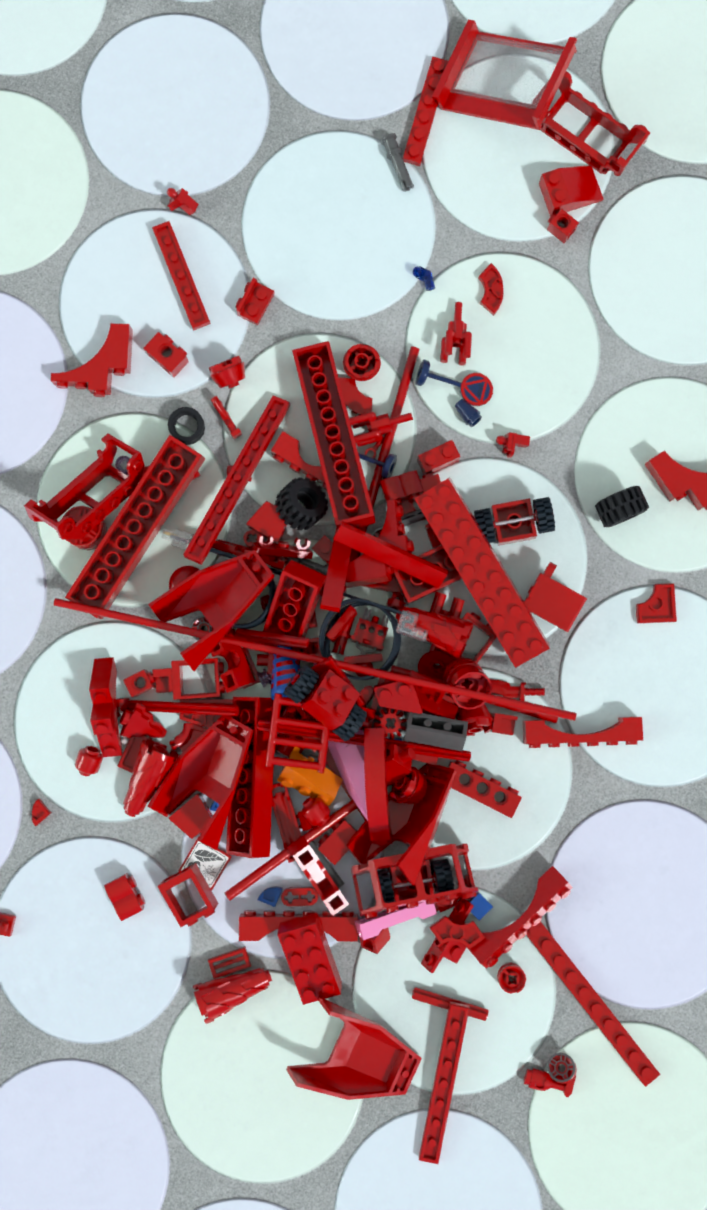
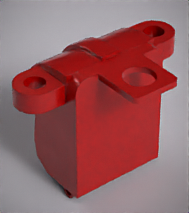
(553, 600)

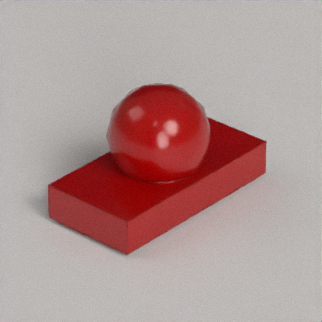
(364, 660)

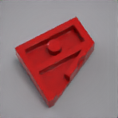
(398, 696)

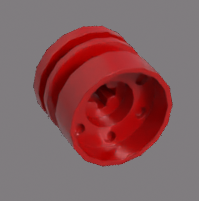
(92, 539)
(469, 675)

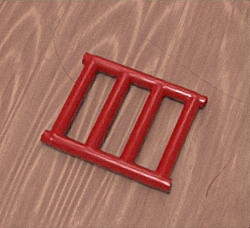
(273, 740)

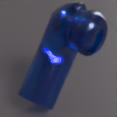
(425, 276)

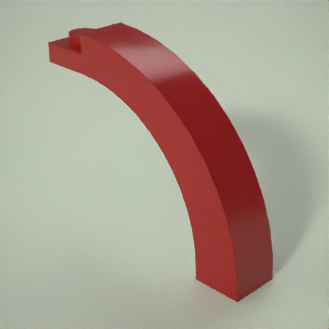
(376, 786)

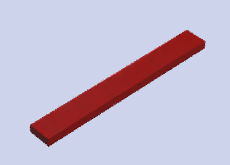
(443, 1082)

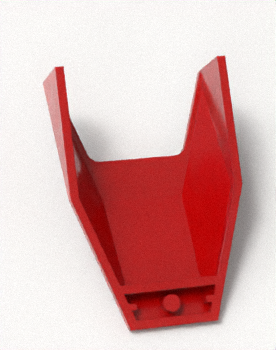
(220, 593)
(210, 767)
(410, 823)
(362, 1063)

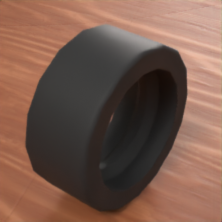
(191, 412)

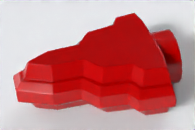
(140, 722)

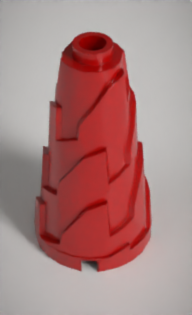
(444, 631)
(148, 773)
(223, 994)

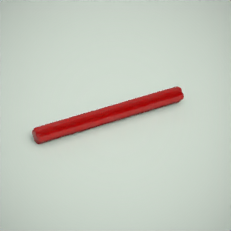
(190, 708)

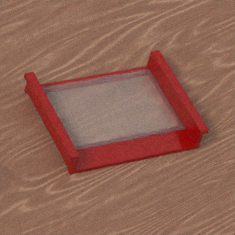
(502, 77)

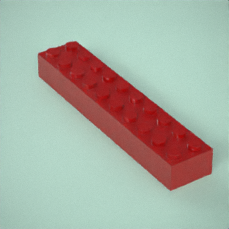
(333, 435)
(136, 525)
(482, 572)

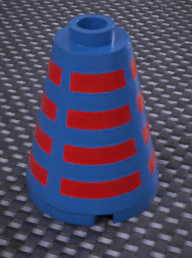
(282, 671)

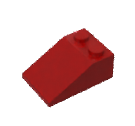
(569, 188)

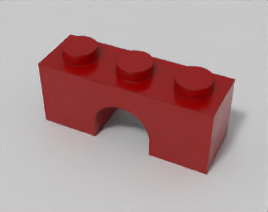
(238, 671)

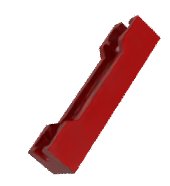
(285, 817)

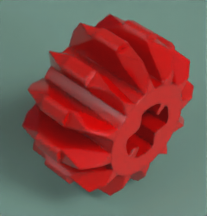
(397, 723)

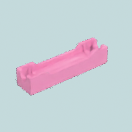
(371, 927)

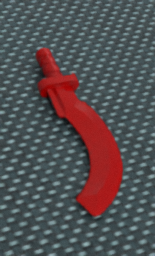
(504, 689)

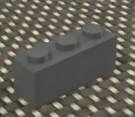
(436, 731)

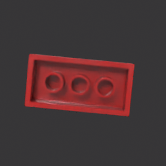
(414, 588)
(294, 600)
(309, 958)

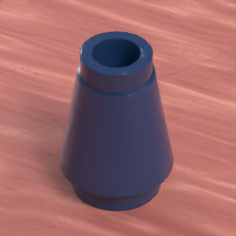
(468, 413)

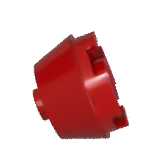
(361, 362)
(228, 372)
(478, 719)
(410, 788)

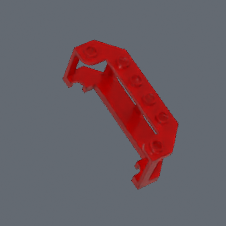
(577, 146)
(77, 490)
(390, 861)

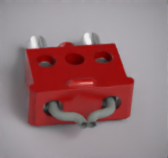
(368, 639)

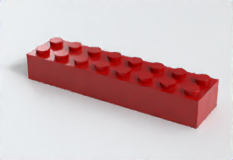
(252, 803)

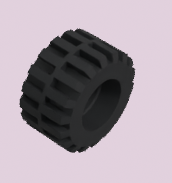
(621, 506)
(293, 512)

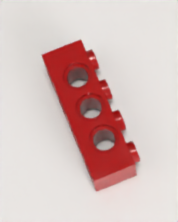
(506, 806)

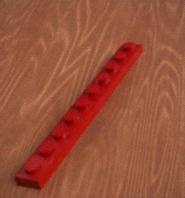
(236, 480)
(593, 1004)

